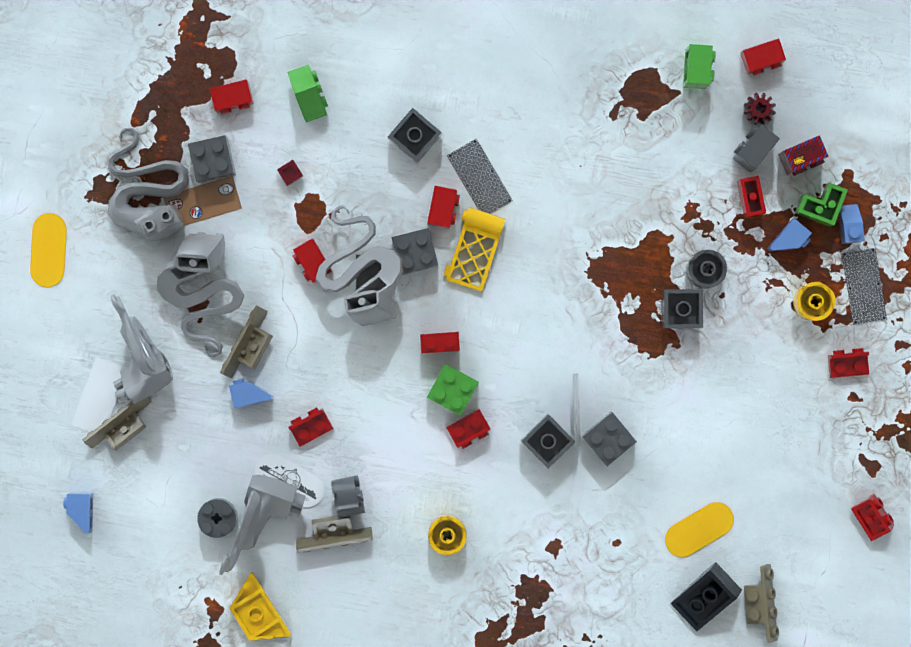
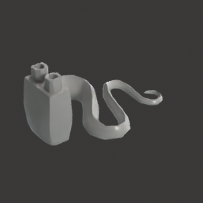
(152, 222)
(195, 257)
(373, 300)
(149, 367)
(264, 500)

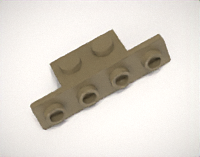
(250, 344)
(120, 427)
(333, 532)
(761, 604)

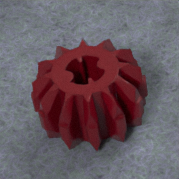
(762, 102)

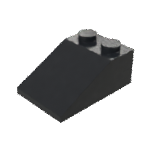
(706, 596)

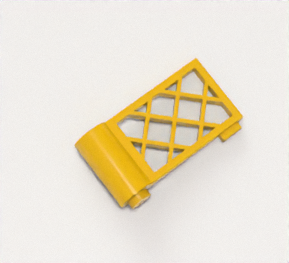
(482, 224)

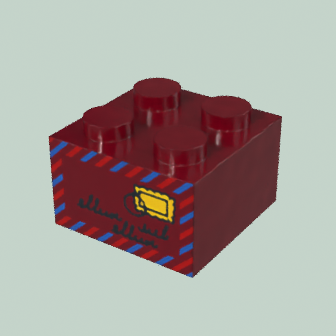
(805, 154)

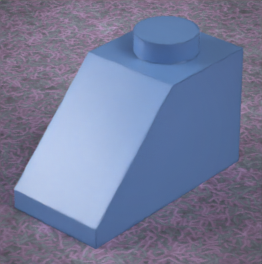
(851, 224)
(791, 237)
(247, 393)
(80, 509)

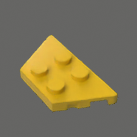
(257, 613)

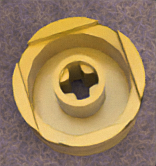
(818, 291)
(449, 545)

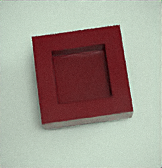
(290, 172)

